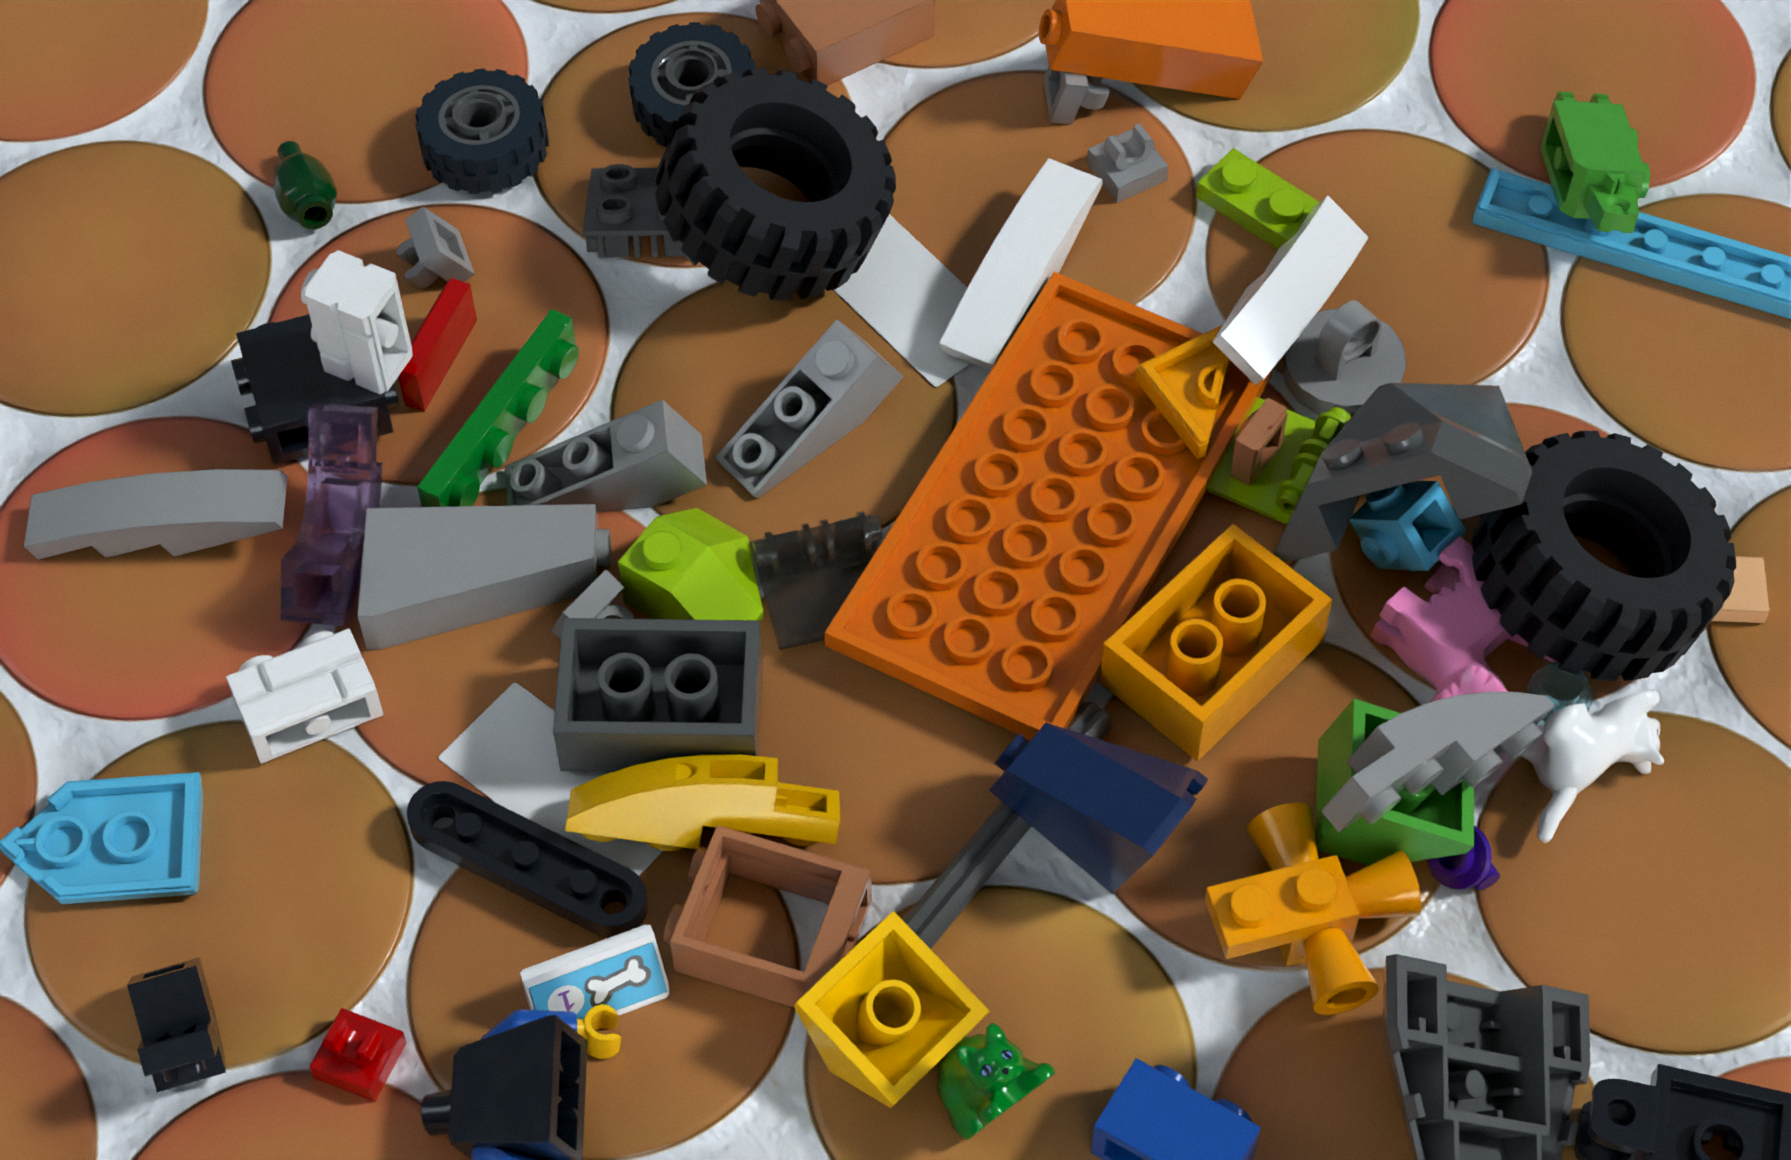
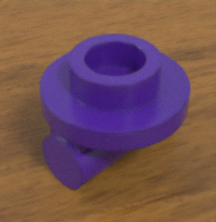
(1467, 869)

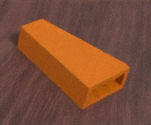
(1156, 42)

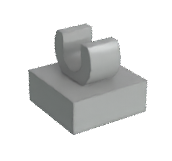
(1068, 91)
(1127, 163)
(436, 250)
(596, 603)

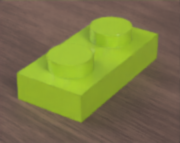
(1255, 198)

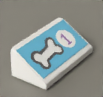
(611, 972)

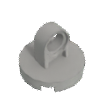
(1343, 359)

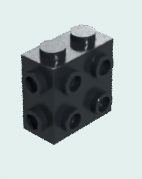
(286, 379)

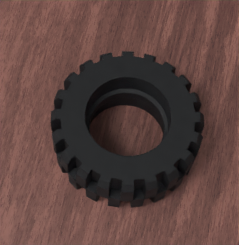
(751, 233)
(1575, 604)

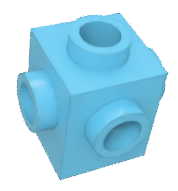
(1406, 526)

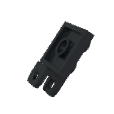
(1681, 1115)

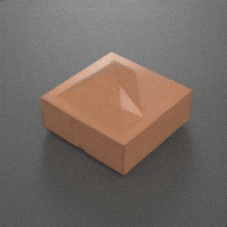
(1258, 441)

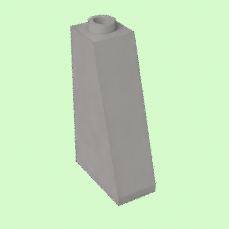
(472, 565)

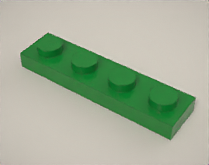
(510, 404)

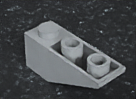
(810, 410)
(616, 466)

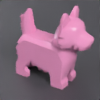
(1451, 632)

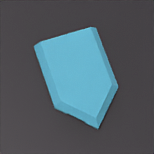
(114, 839)

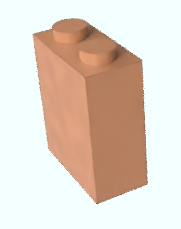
(844, 36)

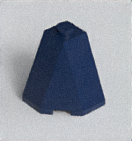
(1095, 799)

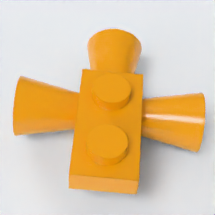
(1310, 907)

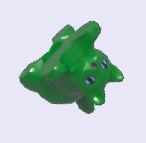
(985, 1079)

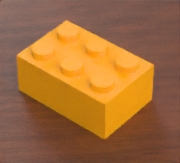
(1214, 641)

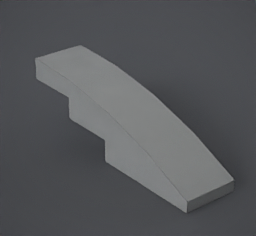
(169, 509)

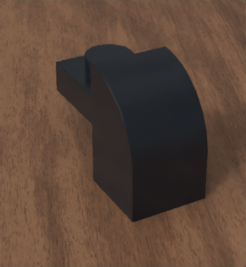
(176, 1025)

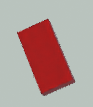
(438, 343)

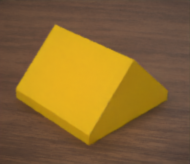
(888, 1012)

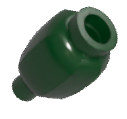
(303, 187)

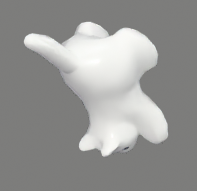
(1583, 745)

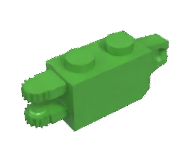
(1594, 162)

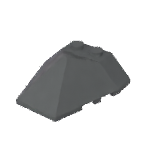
(1405, 437)
(1481, 1065)

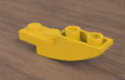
(677, 796)

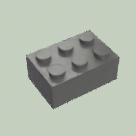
(656, 691)

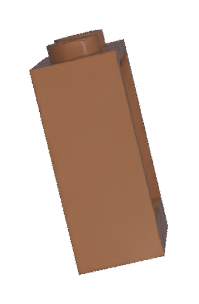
(780, 866)

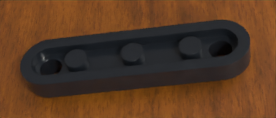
(527, 858)

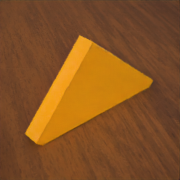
(1187, 387)

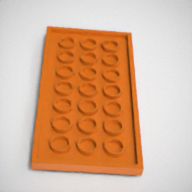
(1039, 517)

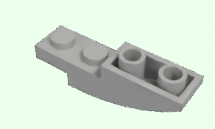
(1439, 746)

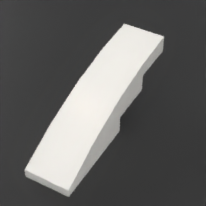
(1020, 263)
(1290, 290)

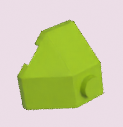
(691, 570)

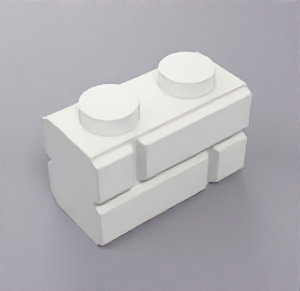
(358, 321)
(304, 694)

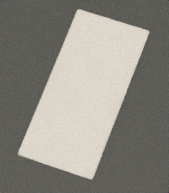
(907, 300)
(516, 764)

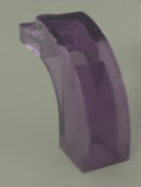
(343, 480)

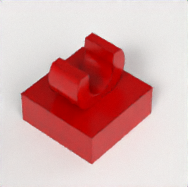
(358, 1054)

